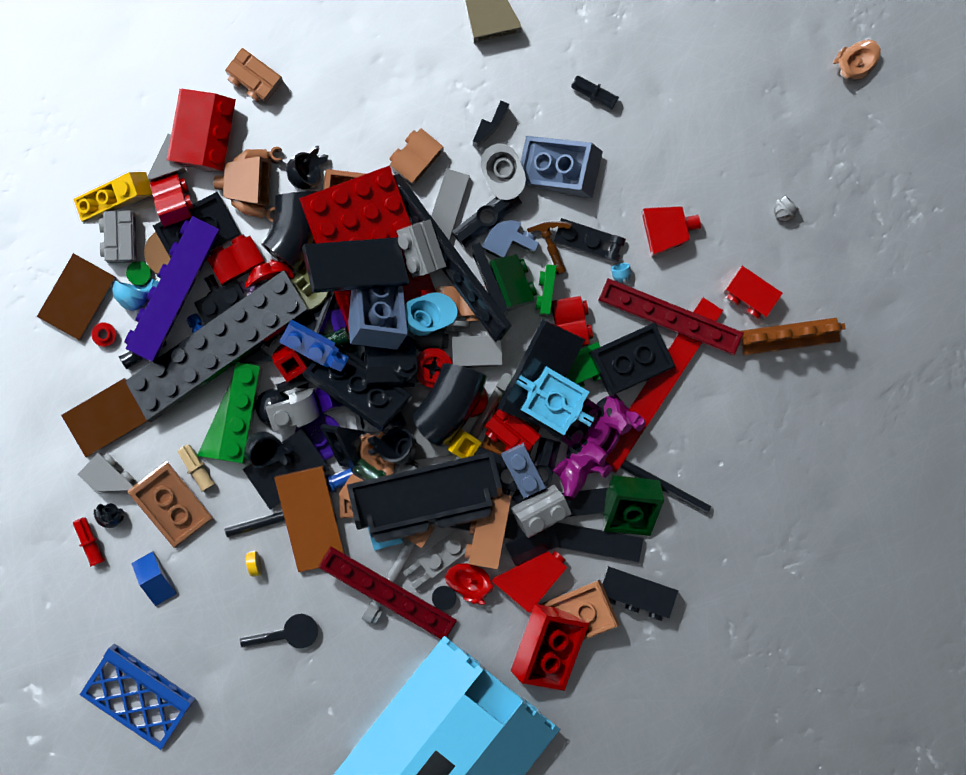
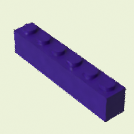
(172, 290)

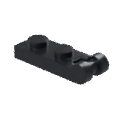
(589, 240)

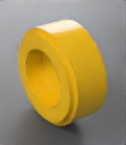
(253, 563)

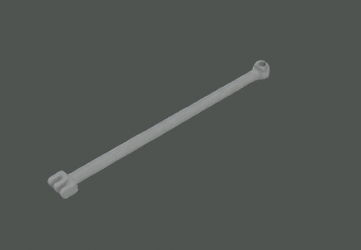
(373, 613)

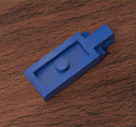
(313, 346)

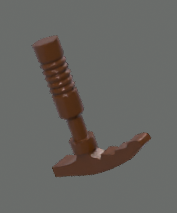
(552, 248)

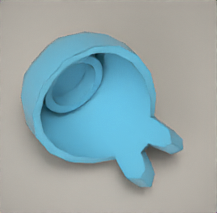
(132, 296)

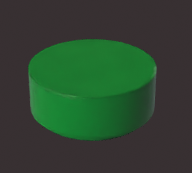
(138, 273)

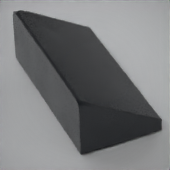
(526, 548)

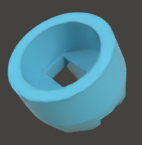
(621, 271)

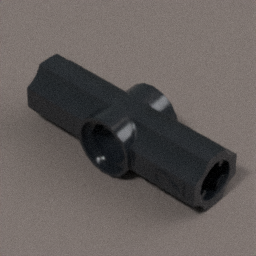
(474, 227)

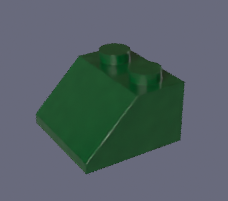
(512, 281)
(632, 505)

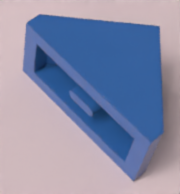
(153, 578)

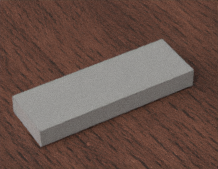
(449, 200)

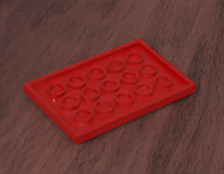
(362, 211)

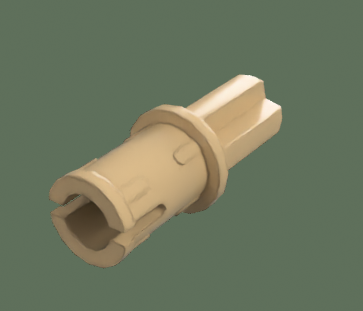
(195, 467)

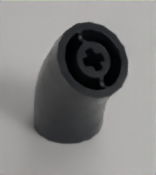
(289, 230)
(449, 403)

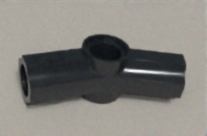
(545, 458)

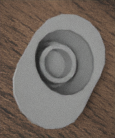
(503, 171)

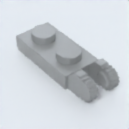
(438, 557)

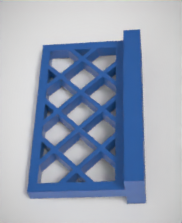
(144, 677)

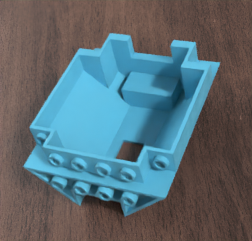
(460, 713)

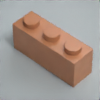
(489, 535)

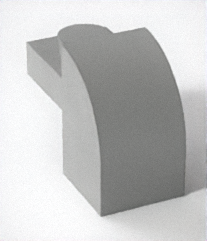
(298, 410)

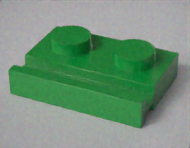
(546, 280)

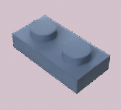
(523, 470)

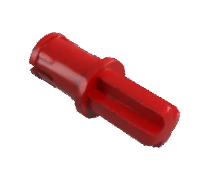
(88, 541)

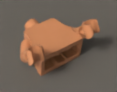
(248, 181)

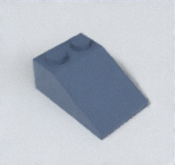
(561, 165)
(377, 317)

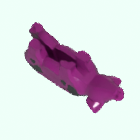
(596, 445)

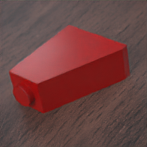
(531, 579)

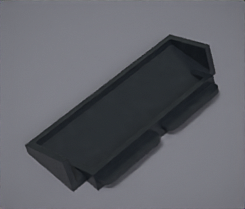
(433, 494)

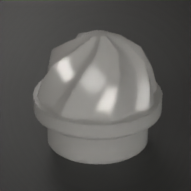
(785, 209)

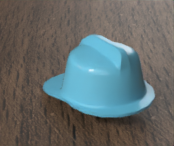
(429, 313)

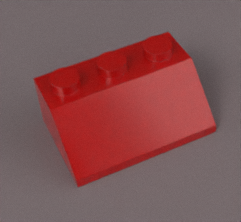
(201, 130)
(549, 648)

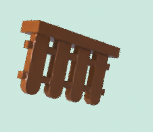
(791, 336)

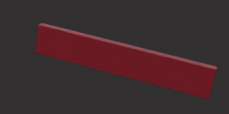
(671, 317)
(387, 593)

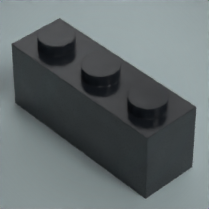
(639, 593)

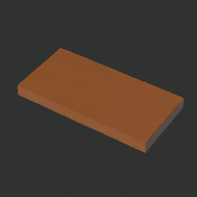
(308, 516)

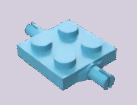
(555, 400)

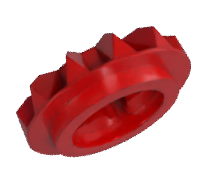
(426, 357)

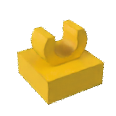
(464, 445)

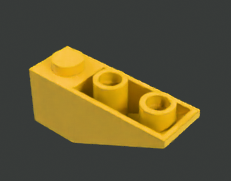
(113, 195)

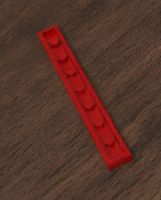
(658, 387)

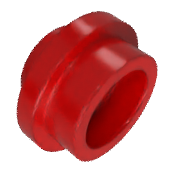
(109, 340)

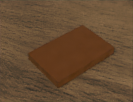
(76, 296)
(104, 418)

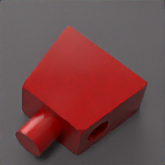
(667, 228)

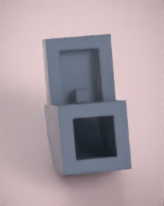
(504, 235)

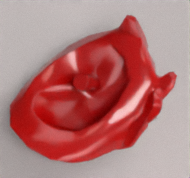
(267, 271)
(470, 582)

